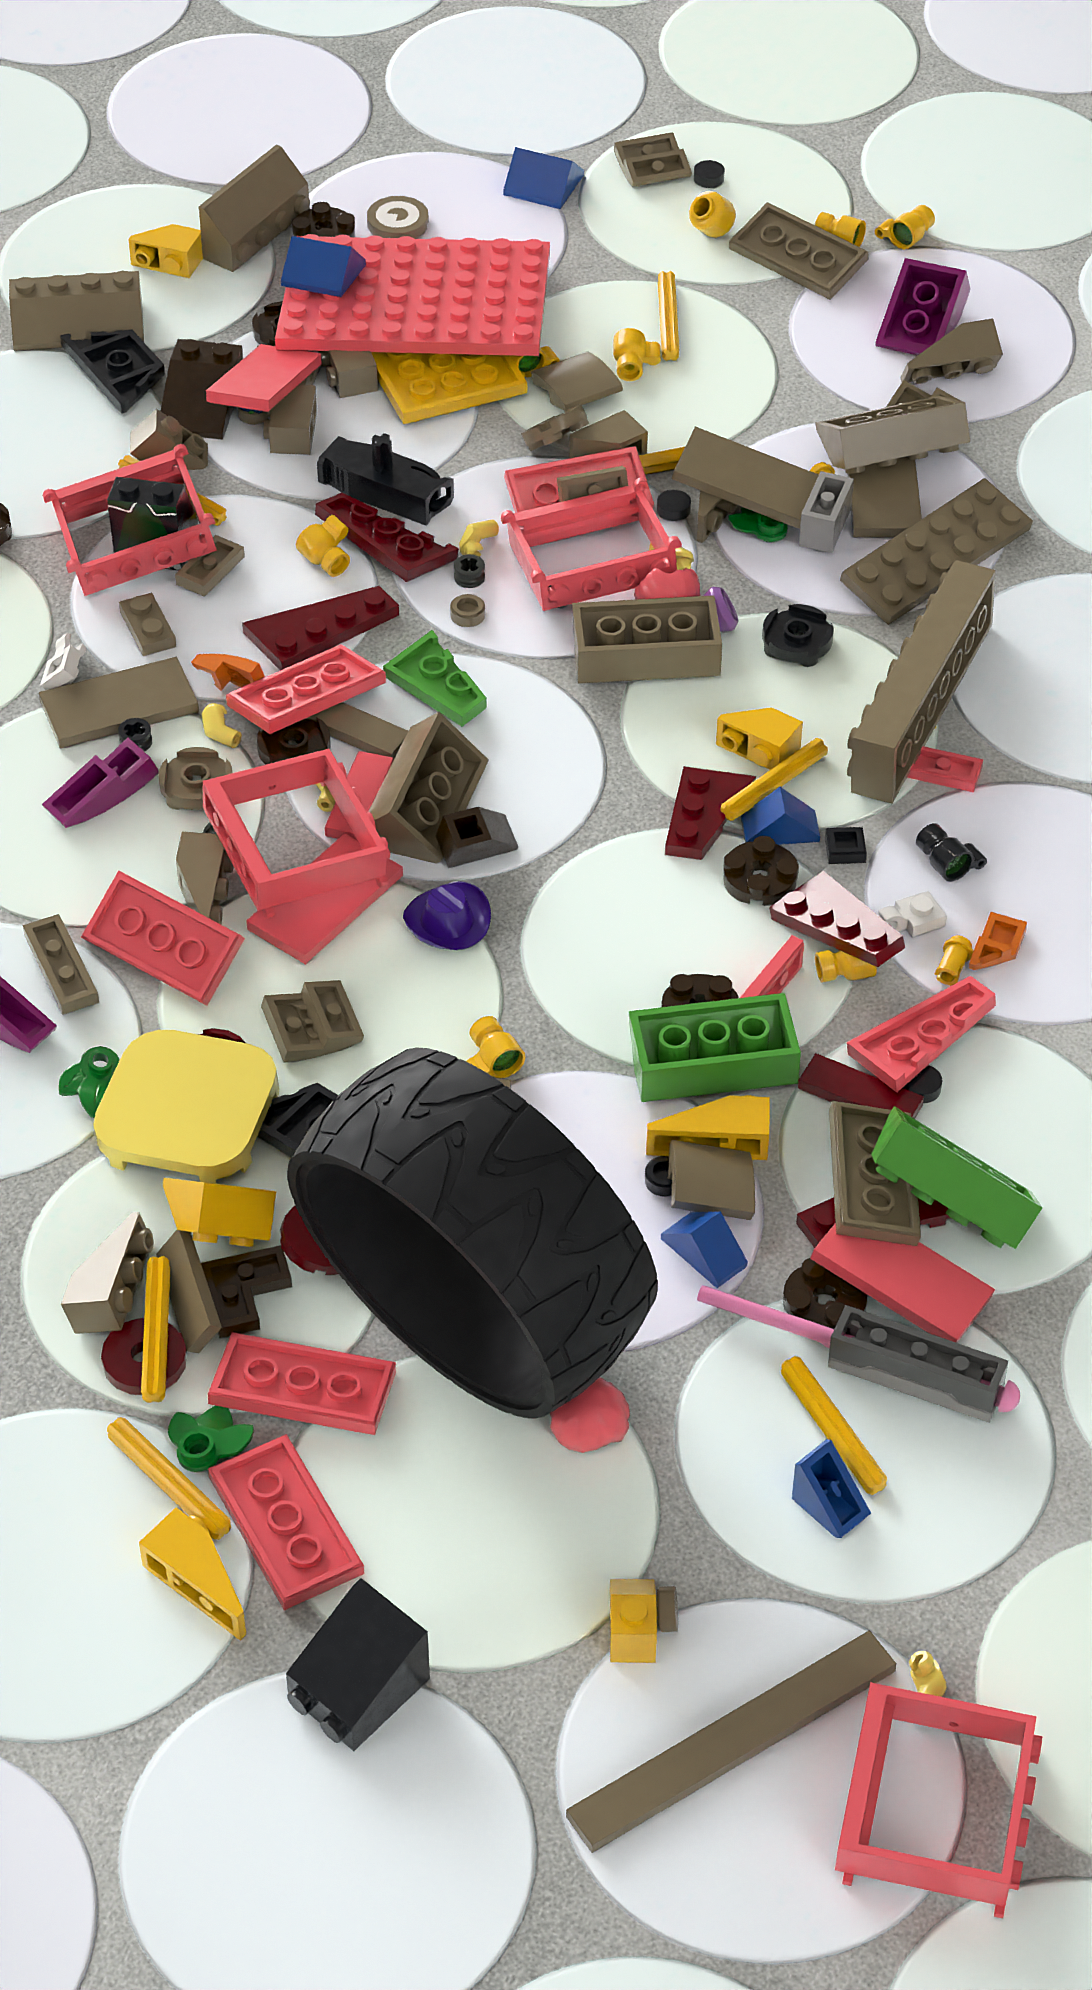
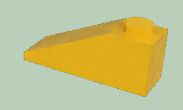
(724, 1123)
(187, 1561)

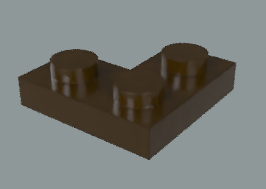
(238, 1279)

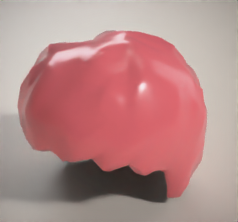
(664, 585)
(592, 1418)

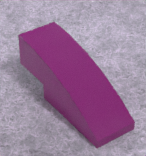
(101, 784)
(20, 1021)

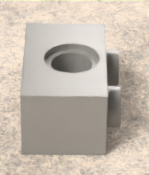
(826, 512)

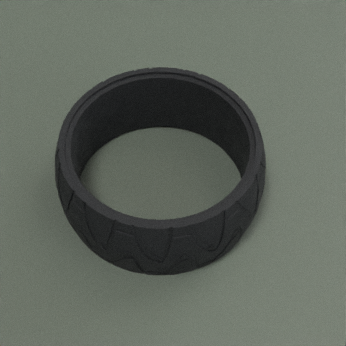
(474, 1231)

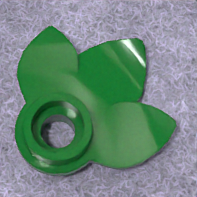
(758, 524)
(88, 1079)
(209, 1435)

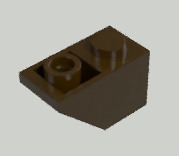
(474, 836)

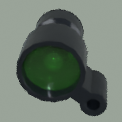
(948, 854)

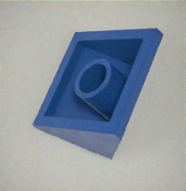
(541, 178)
(321, 266)

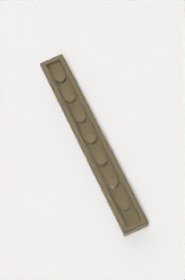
(729, 1741)

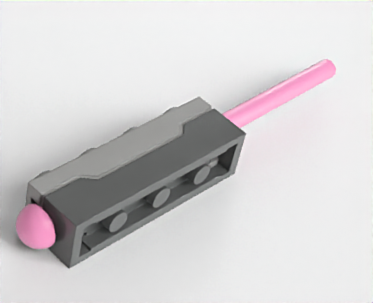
(895, 1356)

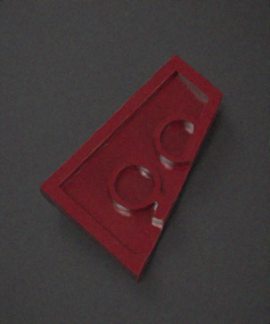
(697, 810)

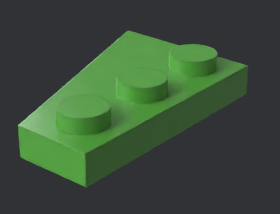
(436, 680)

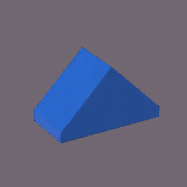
(782, 819)
(707, 1246)
(828, 1491)

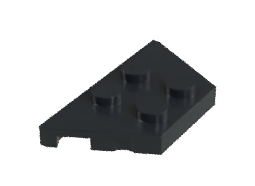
(116, 364)
(293, 1116)

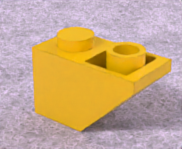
(167, 250)
(760, 735)

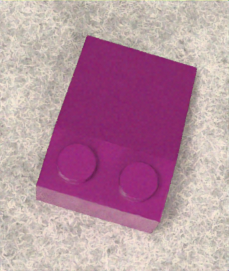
(923, 306)

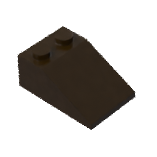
(190, 373)

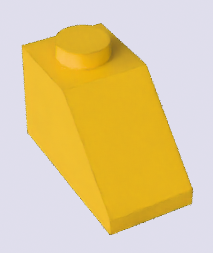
(633, 1621)

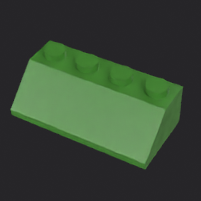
(714, 1047)
(955, 1179)

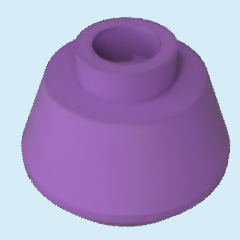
(725, 610)

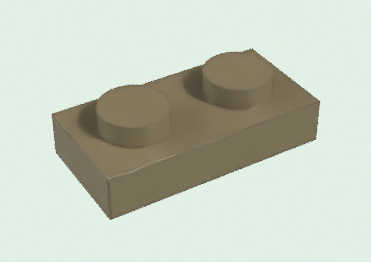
(591, 483)
(206, 571)
(147, 624)

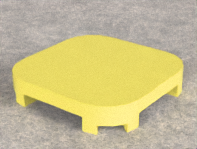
(186, 1104)

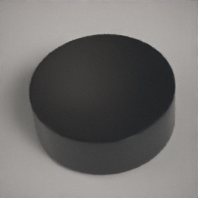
(709, 174)
(673, 505)
(926, 1083)
(657, 1176)

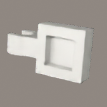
(63, 666)
(915, 913)

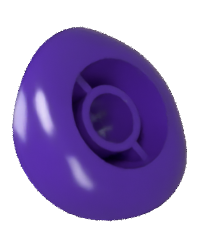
(449, 916)

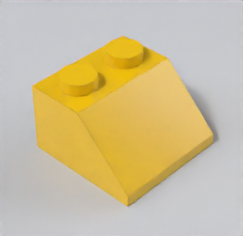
(221, 1211)

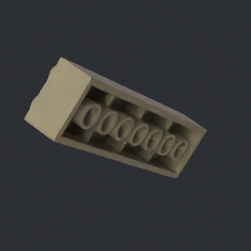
(921, 681)

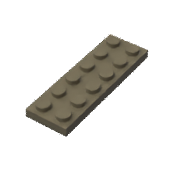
(912, 563)

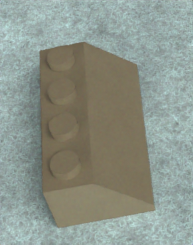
(252, 209)
(73, 305)
(894, 433)
(646, 639)
(427, 780)

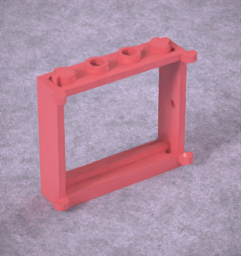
(90, 498)
(582, 517)
(274, 889)
(948, 1714)

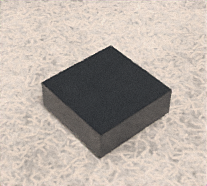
(845, 845)

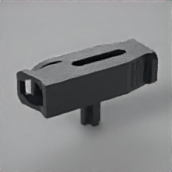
(384, 478)

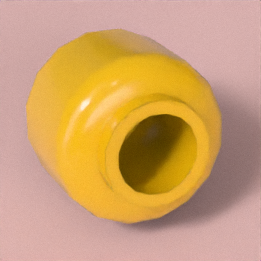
(712, 214)

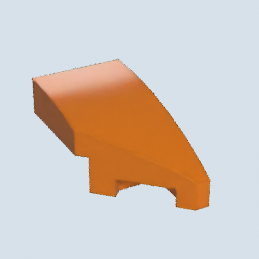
(228, 669)
(998, 942)

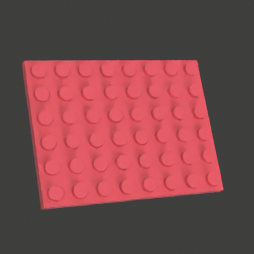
(426, 299)

